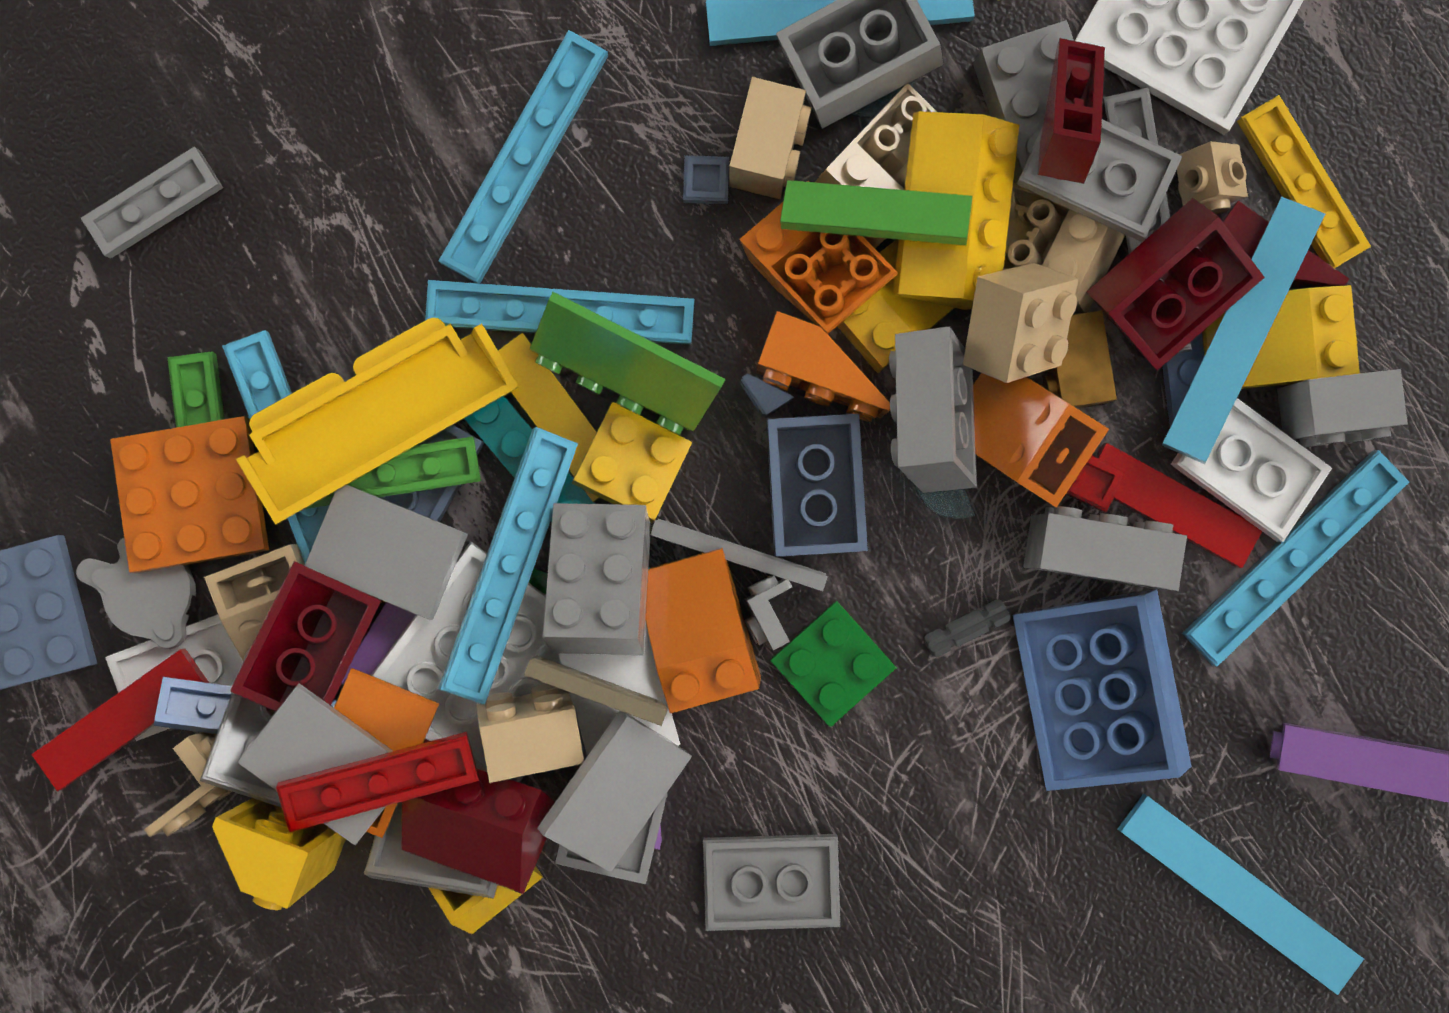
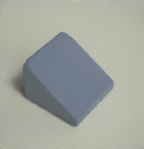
(764, 396)

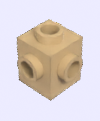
(1212, 176)

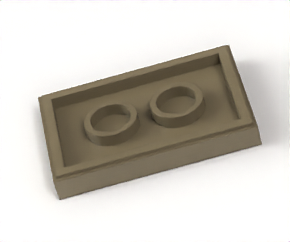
(596, 689)

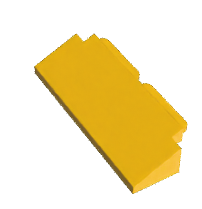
(348, 428)

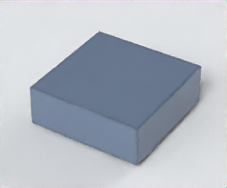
(706, 179)

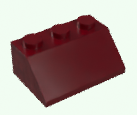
(1176, 283)
(305, 639)
(479, 829)

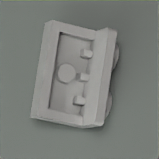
(763, 621)

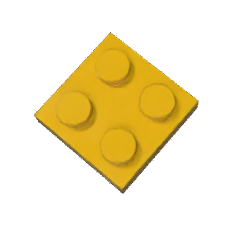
(632, 461)

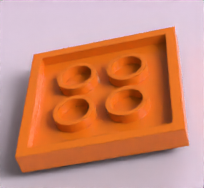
(187, 495)

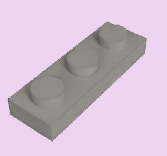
(152, 202)

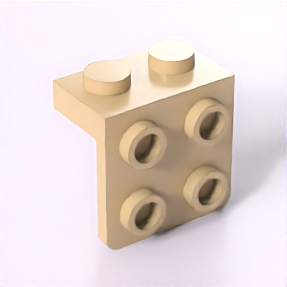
(194, 754)

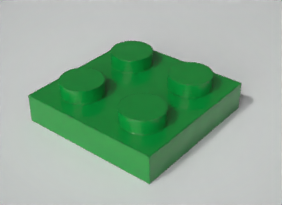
(833, 663)

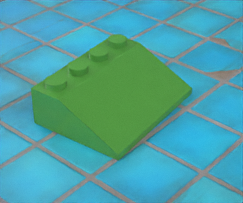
(623, 364)

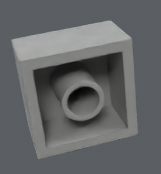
(1343, 408)

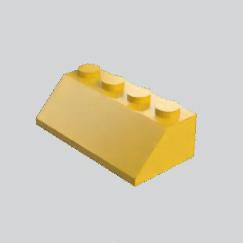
(959, 157)
(271, 860)

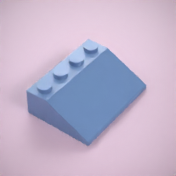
(1102, 692)

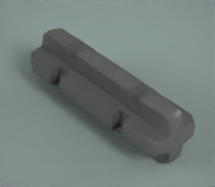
(967, 628)

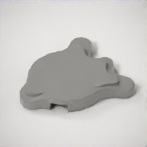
(145, 602)

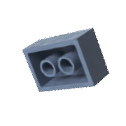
(816, 485)

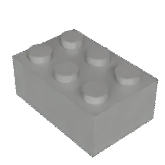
(858, 53)
(1017, 82)
(933, 410)
(1105, 548)
(597, 579)

